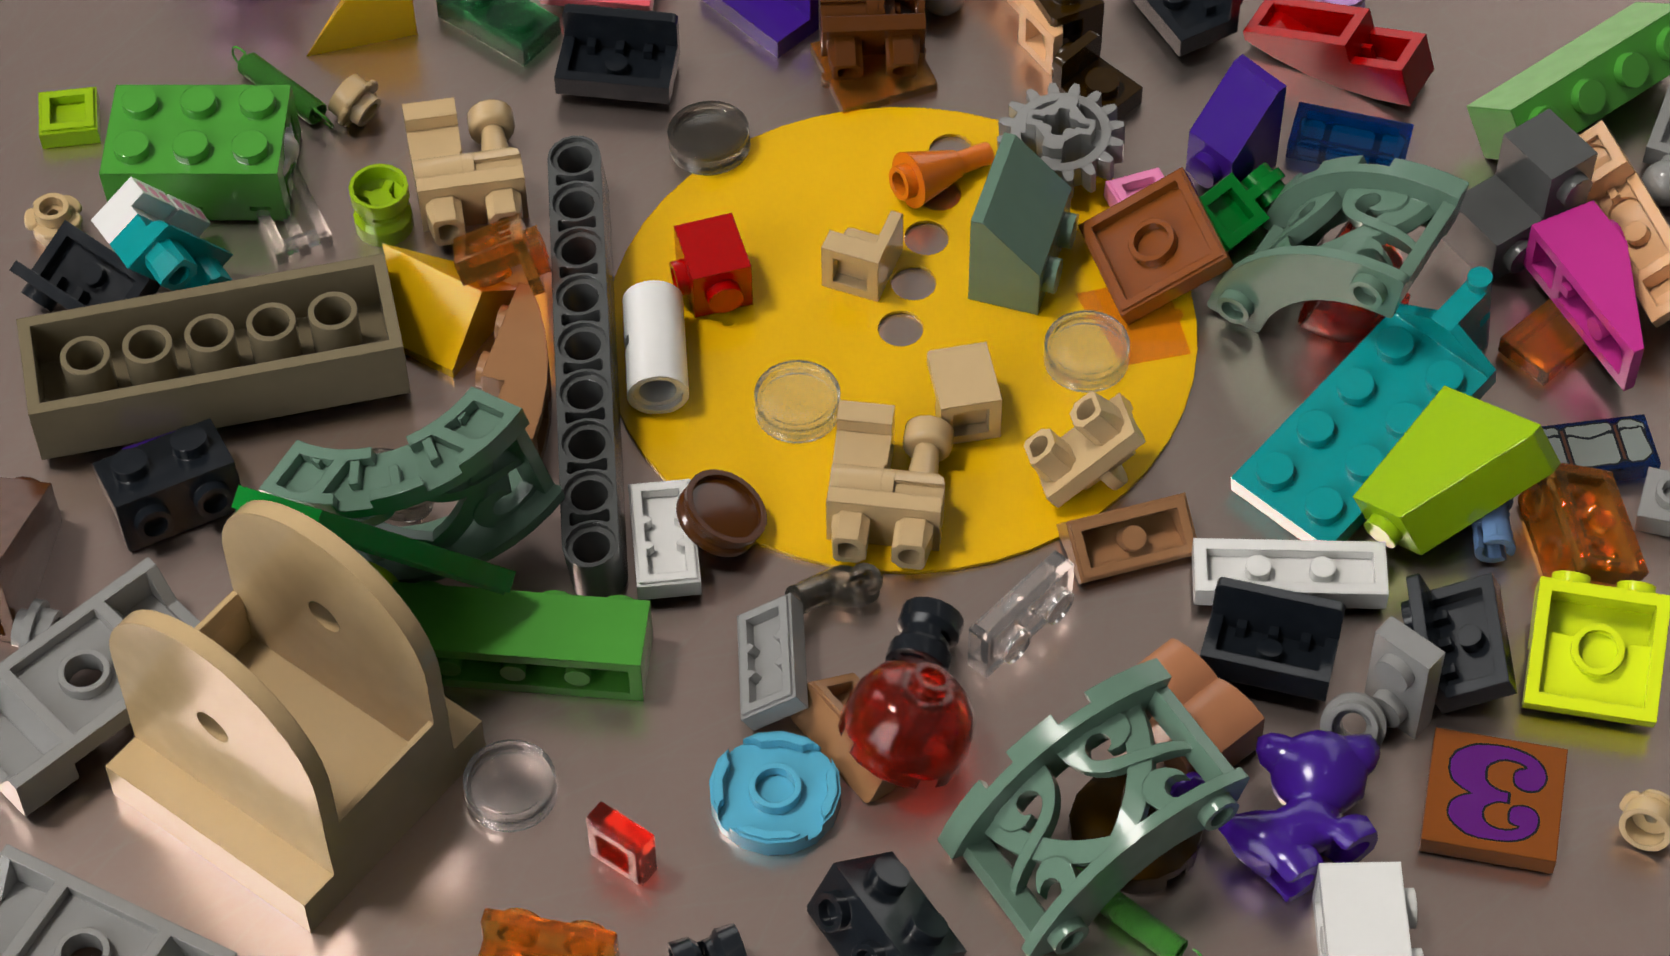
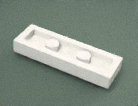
(1321, 568)

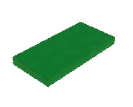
(396, 546)

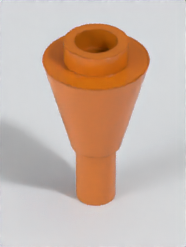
(924, 174)

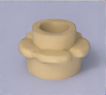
(355, 101)
(49, 214)
(1646, 819)

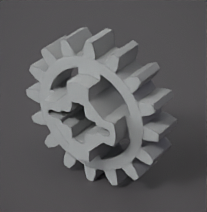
(1069, 133)

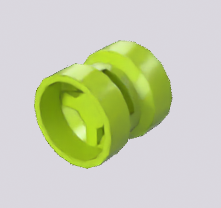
(381, 205)

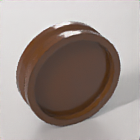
(721, 513)

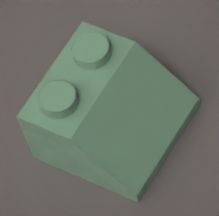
(1019, 230)

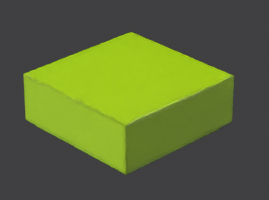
(69, 117)

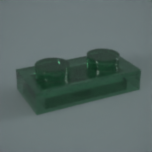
(508, 26)

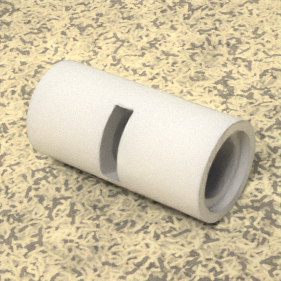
(655, 347)

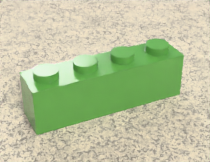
(1582, 77)
(535, 639)

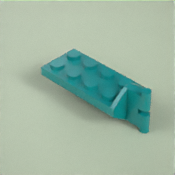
(1363, 408)

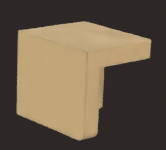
(862, 260)
(966, 391)

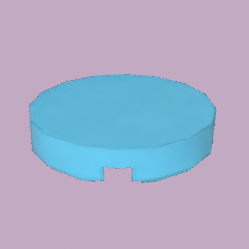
(775, 793)

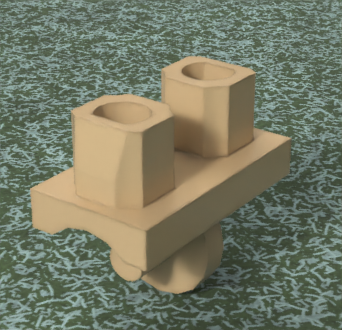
(1089, 452)

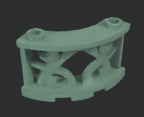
(1353, 268)
(467, 455)
(995, 815)

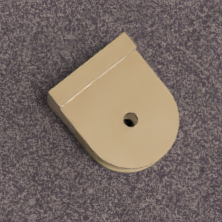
(291, 719)

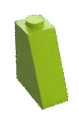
(1452, 471)

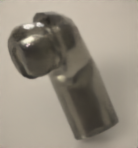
(839, 587)

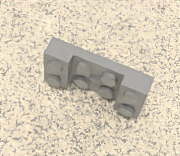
(56, 724)
(58, 913)

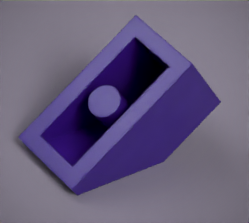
(1237, 125)

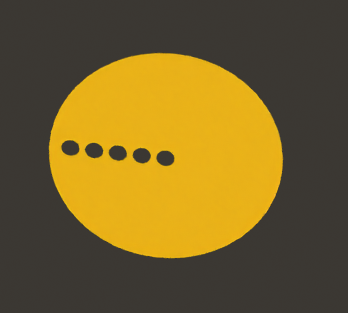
(784, 202)

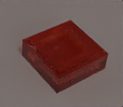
(621, 843)

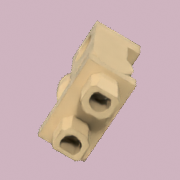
(464, 187)
(883, 504)

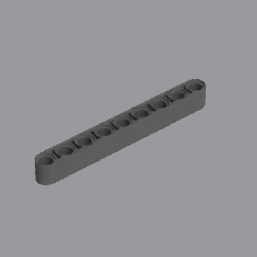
(586, 370)

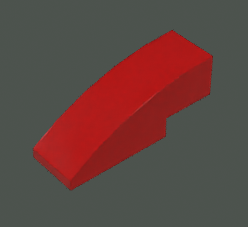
(1343, 48)

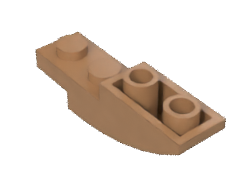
(519, 364)

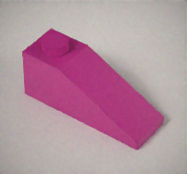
(1589, 277)

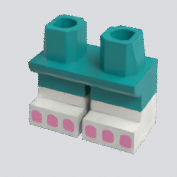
(161, 237)

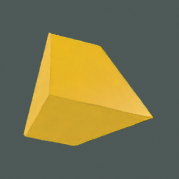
(365, 23)
(438, 315)

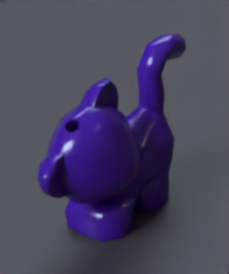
(1315, 782)

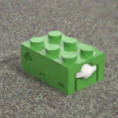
(205, 145)

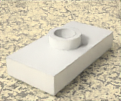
(662, 551)

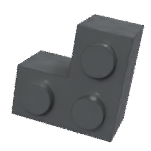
(1538, 175)

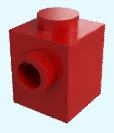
(712, 265)

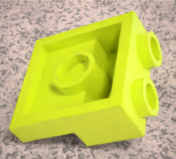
(1596, 649)

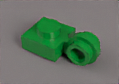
(1239, 206)

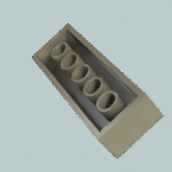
(213, 353)

